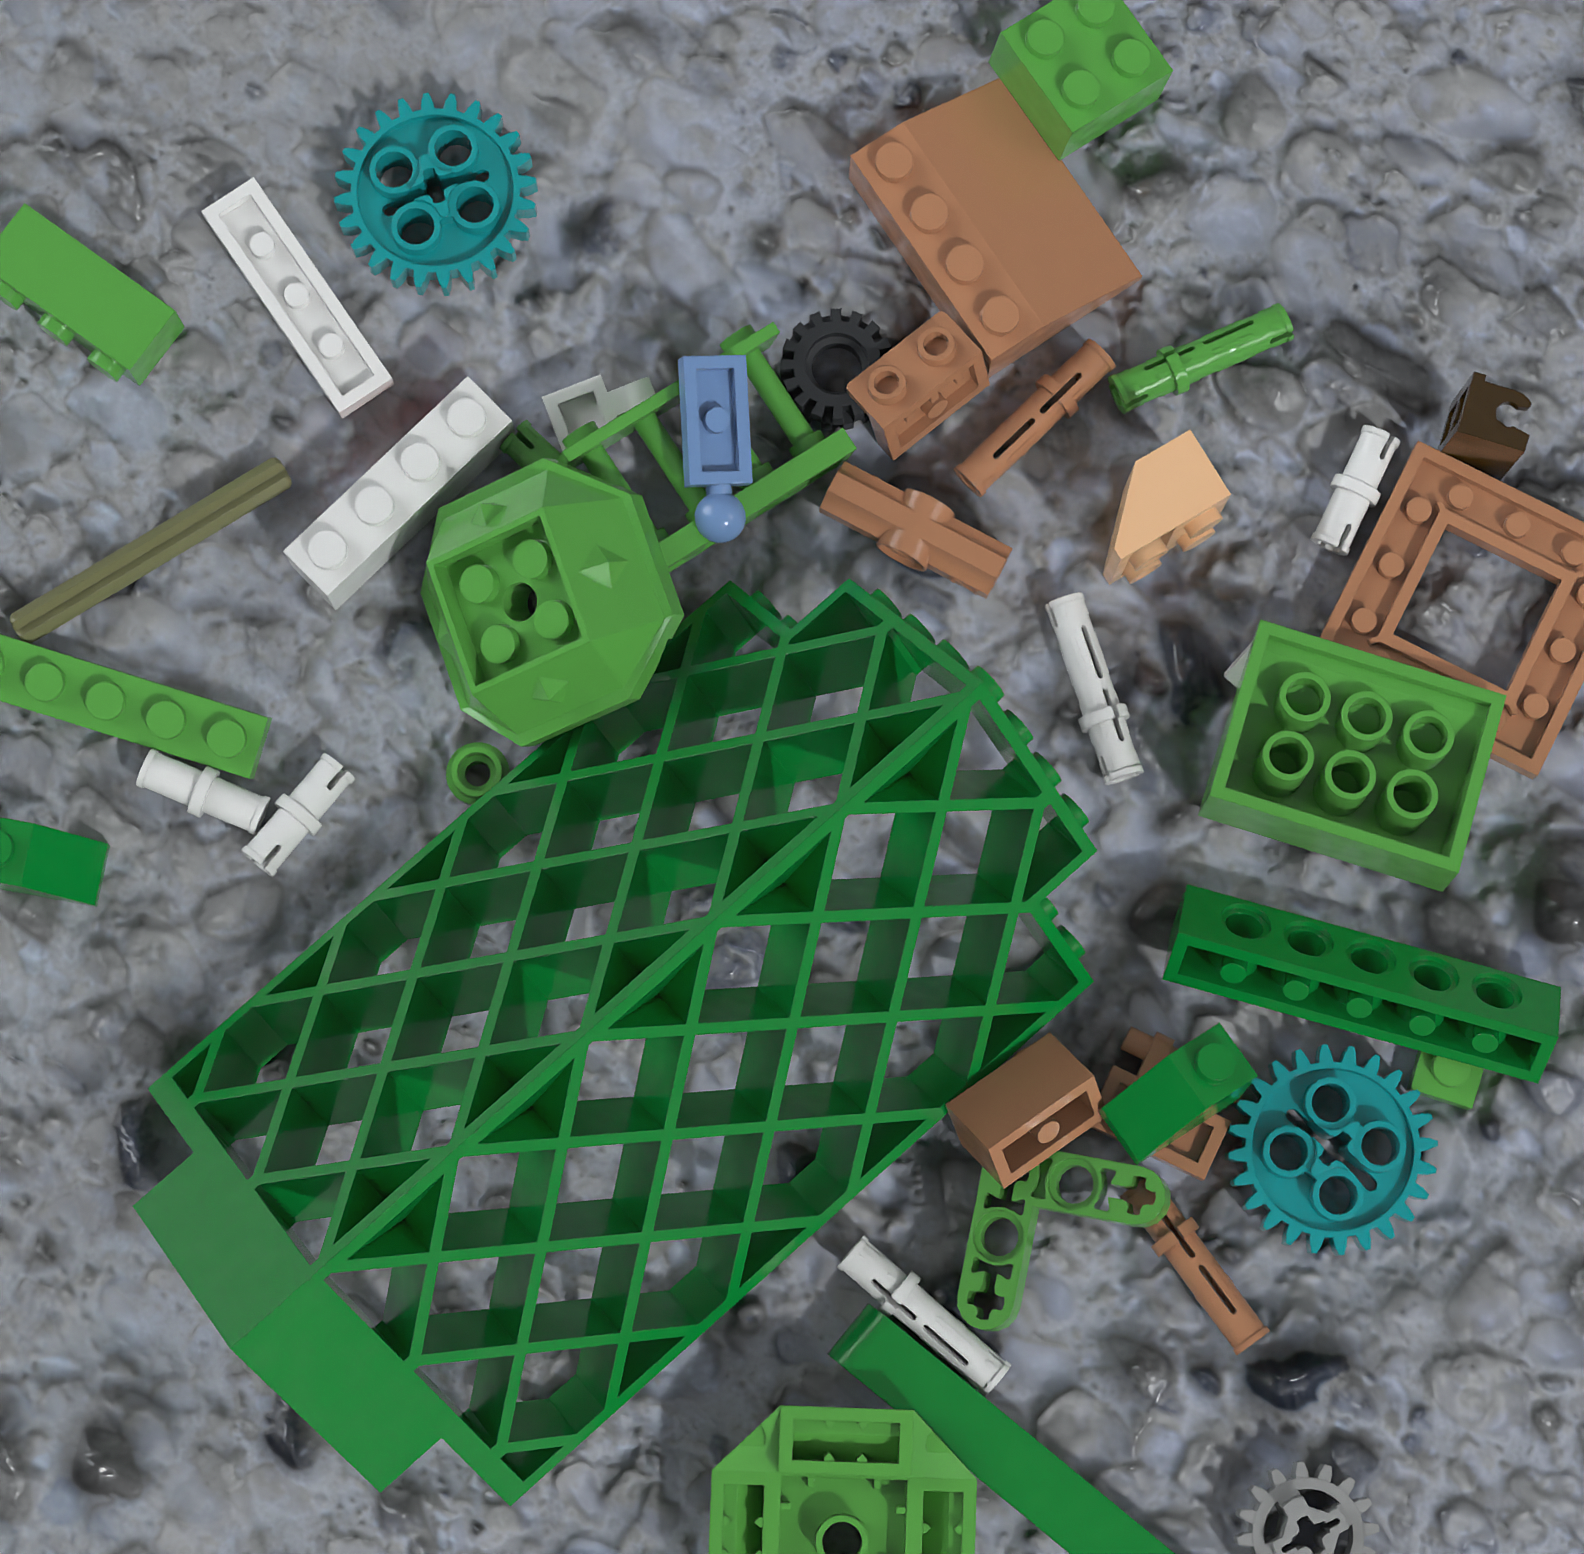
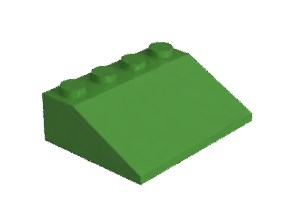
(1353, 756)

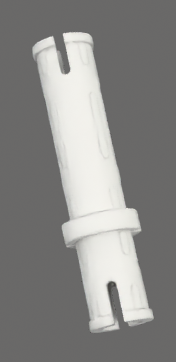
(1101, 711)
(923, 1315)

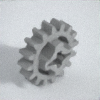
(1292, 1506)

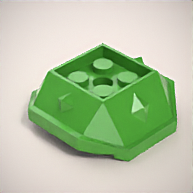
(597, 588)
(842, 1466)

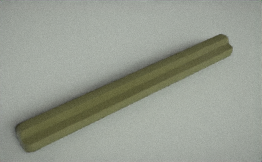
(150, 550)

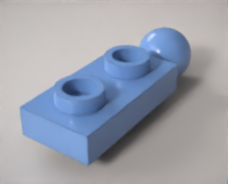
(716, 439)

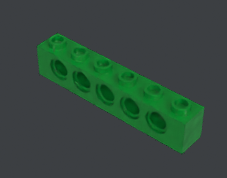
(1363, 983)

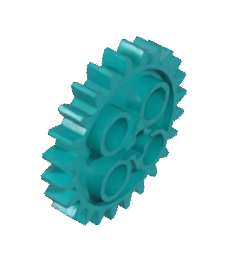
(416, 143)
(1367, 1105)

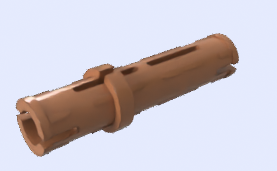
(1086, 366)
(1241, 1325)

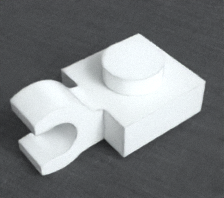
(591, 402)

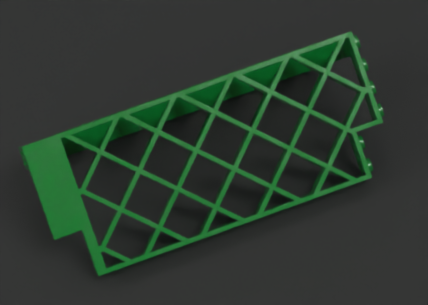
(644, 980)

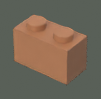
(1026, 1109)

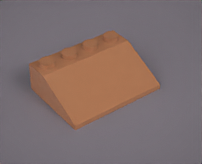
(991, 222)

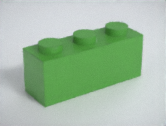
(84, 298)

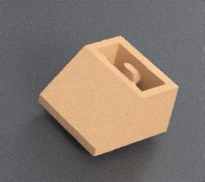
(1166, 502)

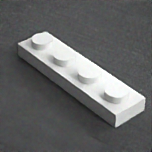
(298, 297)

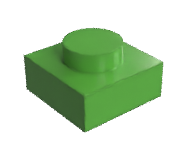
(1445, 1080)

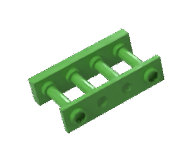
(811, 451)

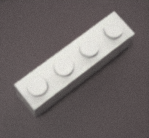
(400, 493)

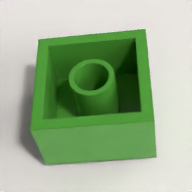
(1079, 69)

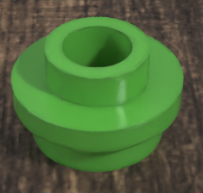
(464, 759)

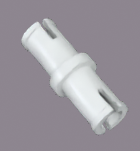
(1355, 490)
(203, 791)
(298, 814)

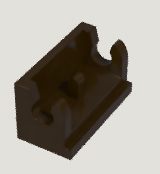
(1474, 432)

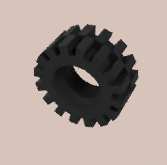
(809, 342)

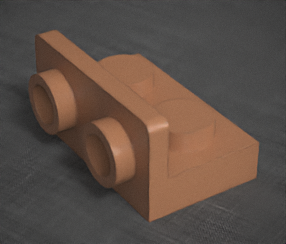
(919, 383)

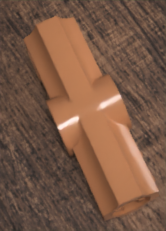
(915, 529)

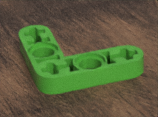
(1037, 1193)

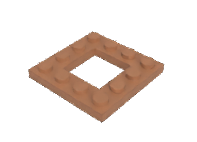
(1449, 495)

